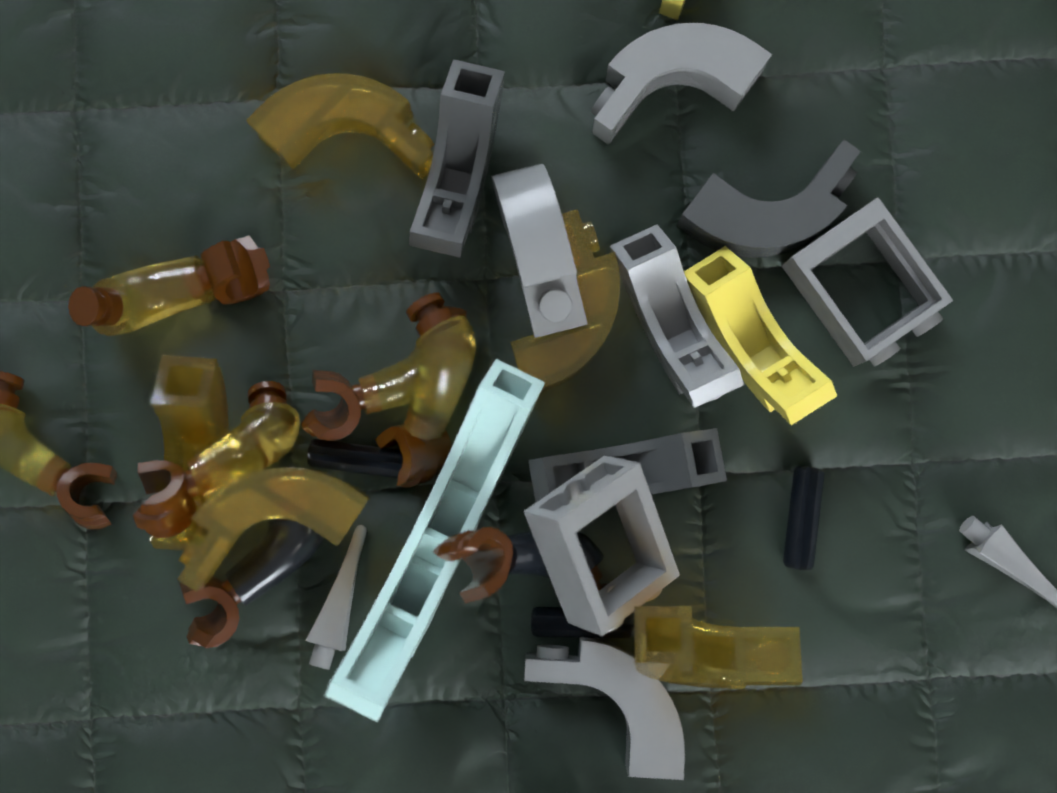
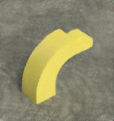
(752, 338)

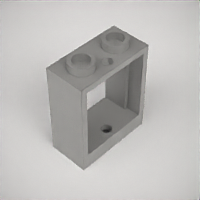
(903, 259)
(575, 505)

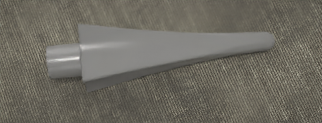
(1001, 551)
(332, 623)

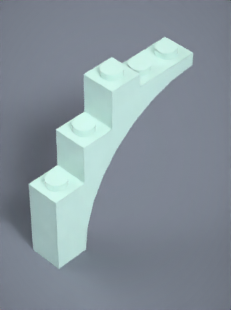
(454, 506)

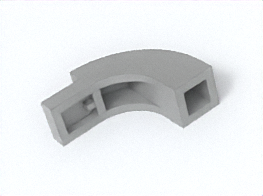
(678, 54)
(540, 249)
(672, 318)
(653, 725)

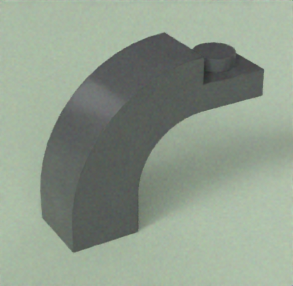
(460, 158)
(762, 228)
(666, 461)

